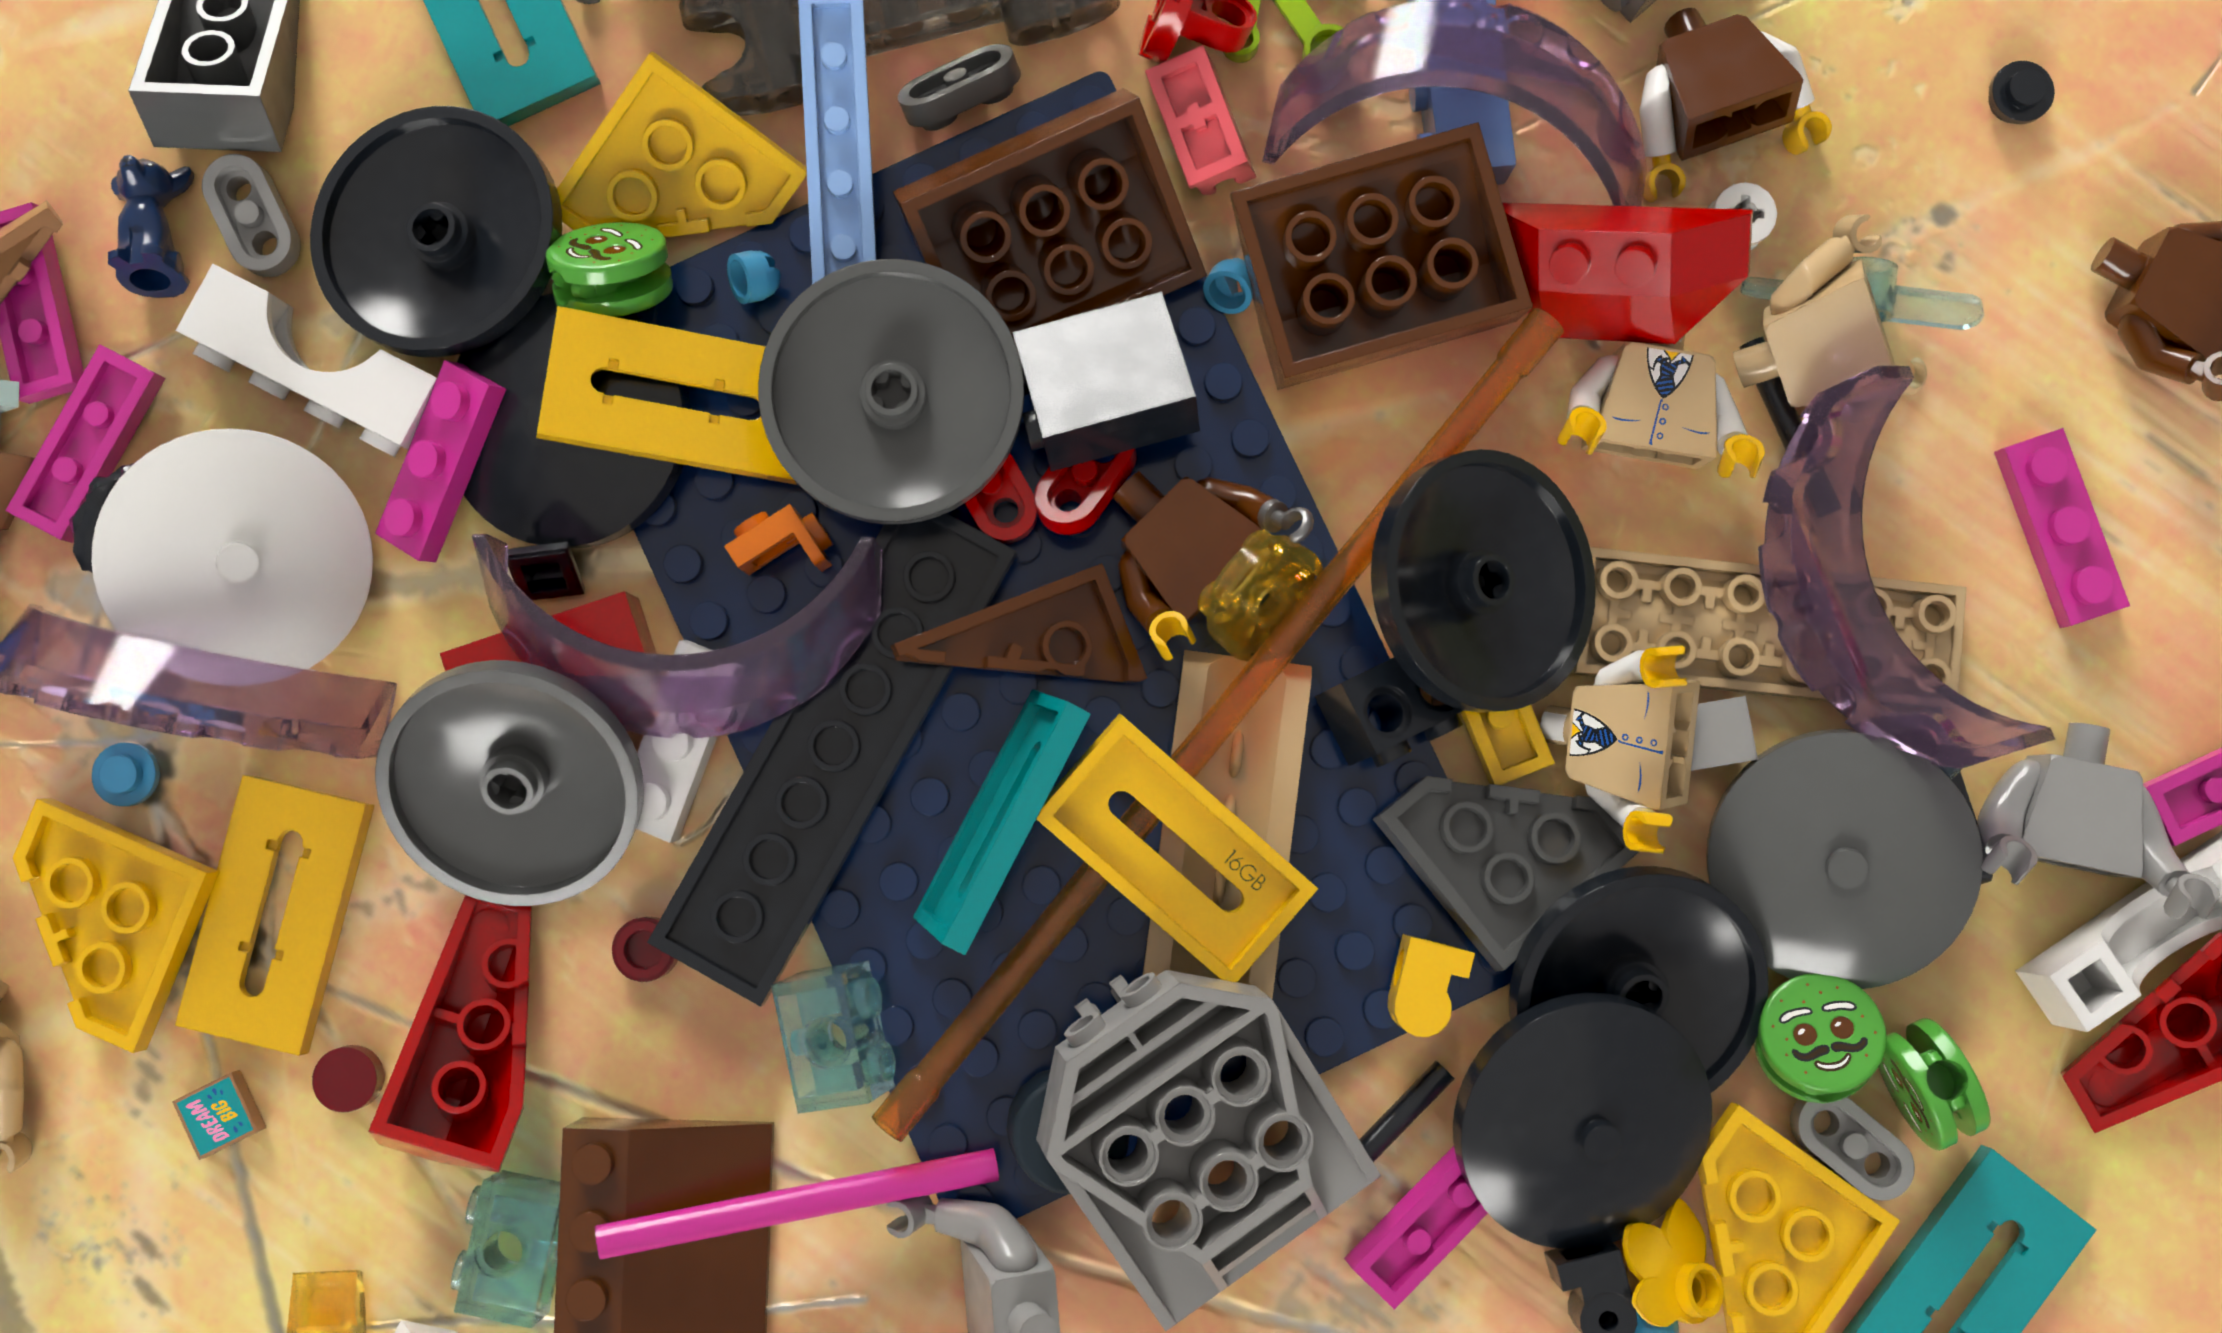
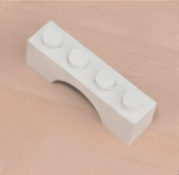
(254, 328)
(2107, 958)

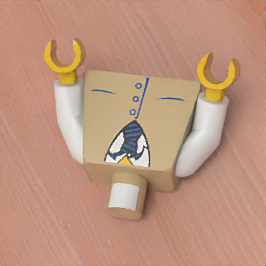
(1660, 409)
(1631, 740)

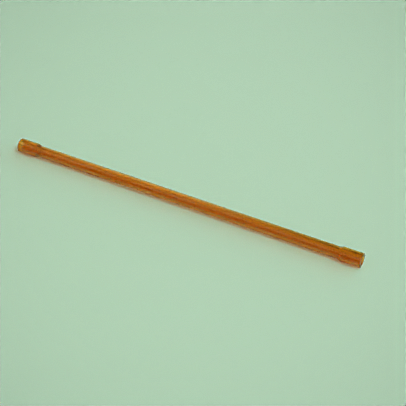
(923, 1083)

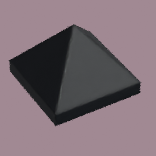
(545, 571)

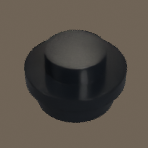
(2021, 92)

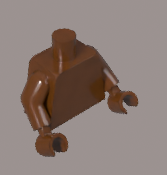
(2170, 302)

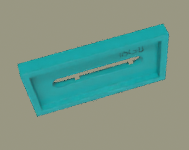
(556, 61)
(1000, 819)
(1954, 1236)

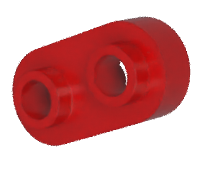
(1087, 483)
(1005, 486)

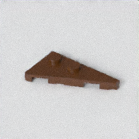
(1053, 631)

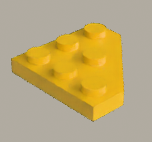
(676, 162)
(111, 917)
(1783, 1229)

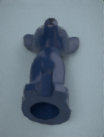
(145, 250)

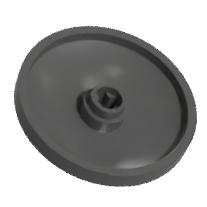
(891, 391)
(509, 783)
(1846, 857)

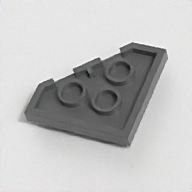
(1500, 854)

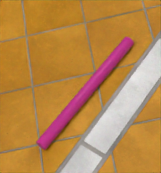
(795, 1203)

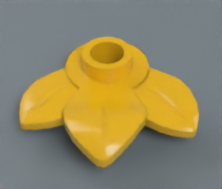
(1672, 1269)

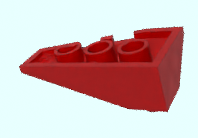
(2158, 1048)
(465, 1055)

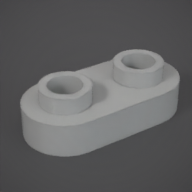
(253, 220)
(1849, 1142)

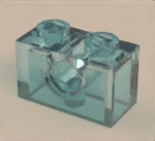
(819, 1067)
(487, 1280)

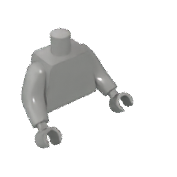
(2086, 819)
(1004, 1270)

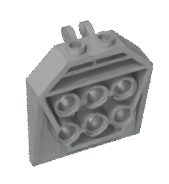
(1116, 1081)

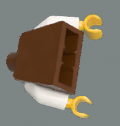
(1720, 88)

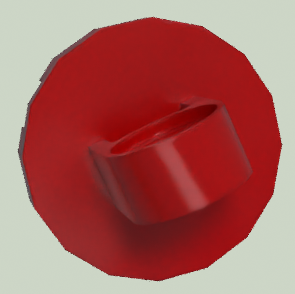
(1197, 22)

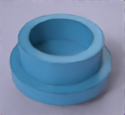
(125, 774)

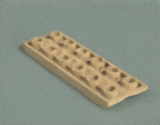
(1729, 632)
(1252, 777)

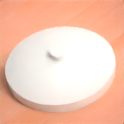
(234, 549)

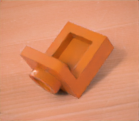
(766, 538)

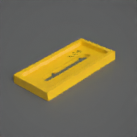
(585, 417)
(1132, 763)
(296, 982)

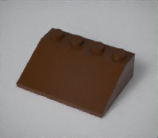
(1059, 217)
(1379, 255)
(647, 1168)

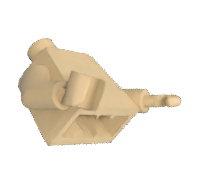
(1823, 323)

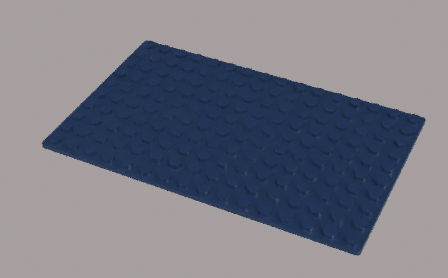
(1331, 955)

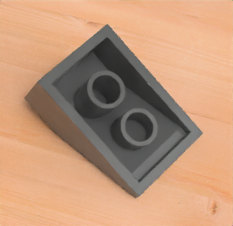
(218, 74)

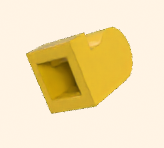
(1420, 984)

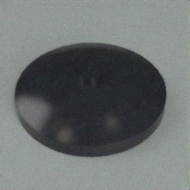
(435, 231)
(553, 488)
(1483, 581)
(1659, 943)
(1582, 1120)

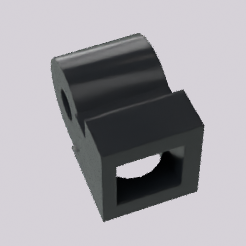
(1599, 1288)

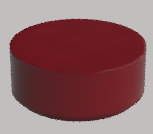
(635, 956)
(348, 1078)

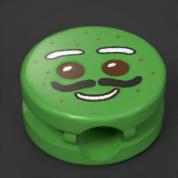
(610, 268)
(1820, 1038)
(1933, 1085)

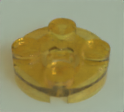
(1261, 567)

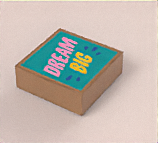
(219, 1114)

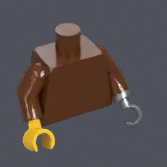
(1186, 543)

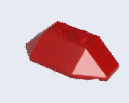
(1629, 267)

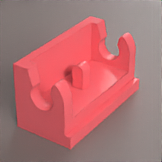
(1200, 121)

